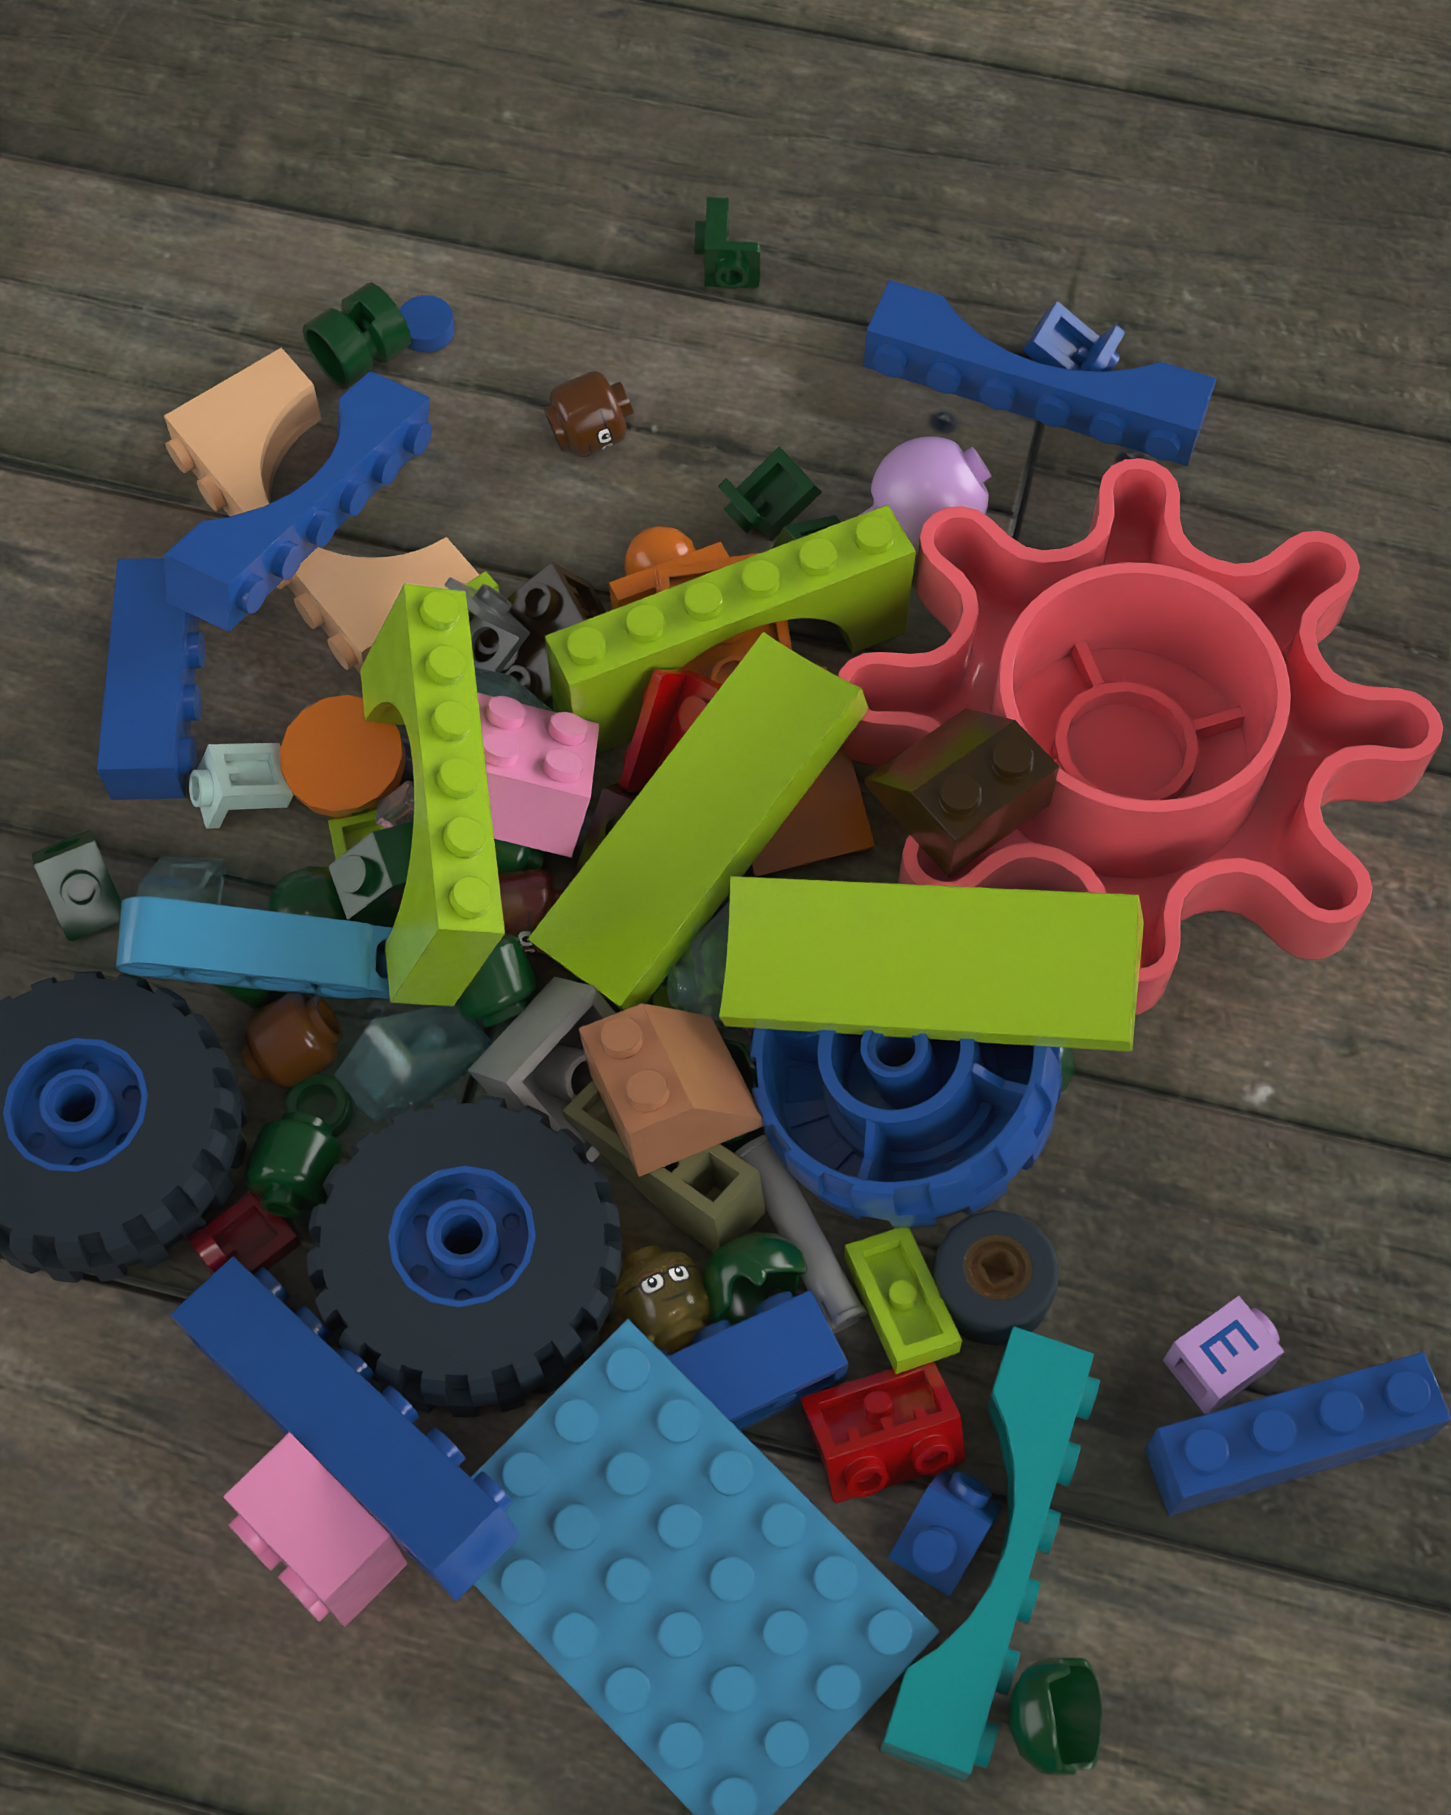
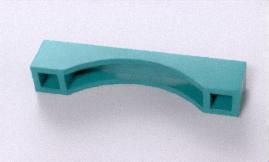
(948, 1693)

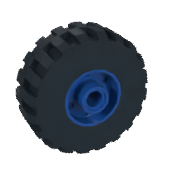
(110, 1125)
(467, 1254)

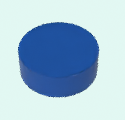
(429, 323)

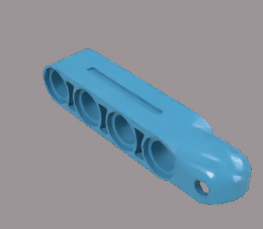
(252, 948)

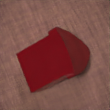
(246, 1234)

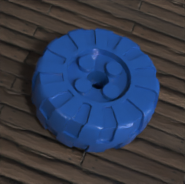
(905, 1137)

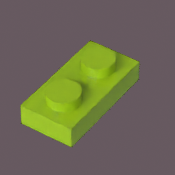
(902, 1299)

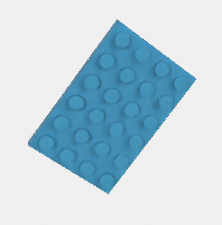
(690, 1584)

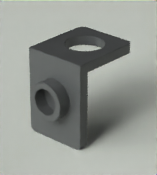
(492, 612)

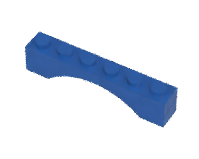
(1141, 408)
(237, 560)

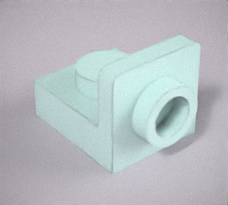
(238, 779)

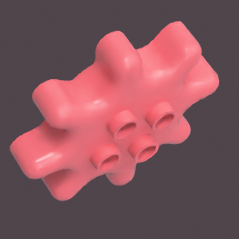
(1178, 712)

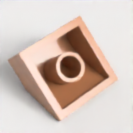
(667, 1083)

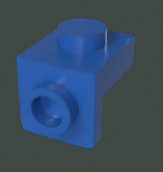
(1070, 344)
(946, 1530)

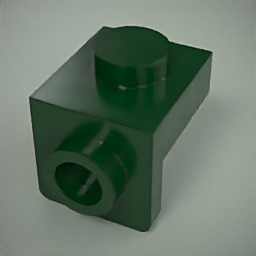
(725, 261)
(770, 495)

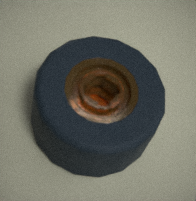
(986, 1301)

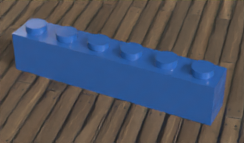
(358, 1435)

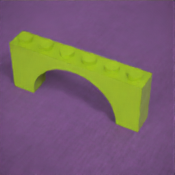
(842, 574)
(451, 901)

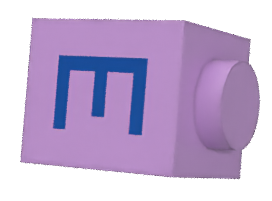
(1224, 1354)

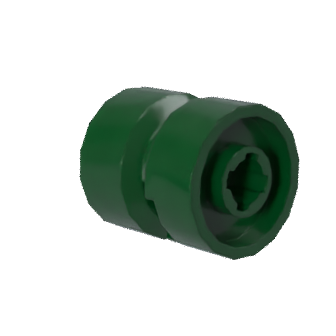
(363, 331)

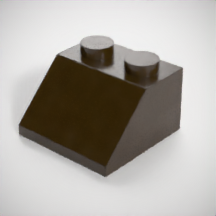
(966, 786)

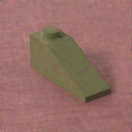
(705, 1195)

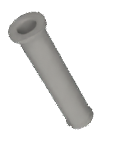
(796, 1222)

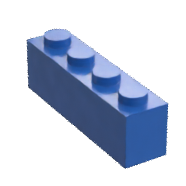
(149, 688)
(764, 1360)
(1296, 1433)

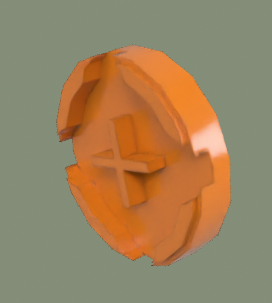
(339, 759)

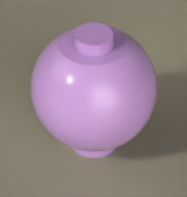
(926, 478)

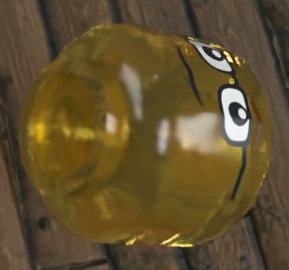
(663, 1297)

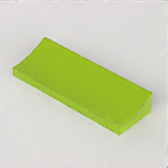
(699, 822)
(934, 962)

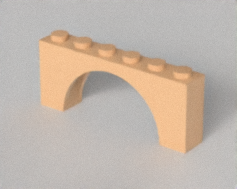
(234, 446)

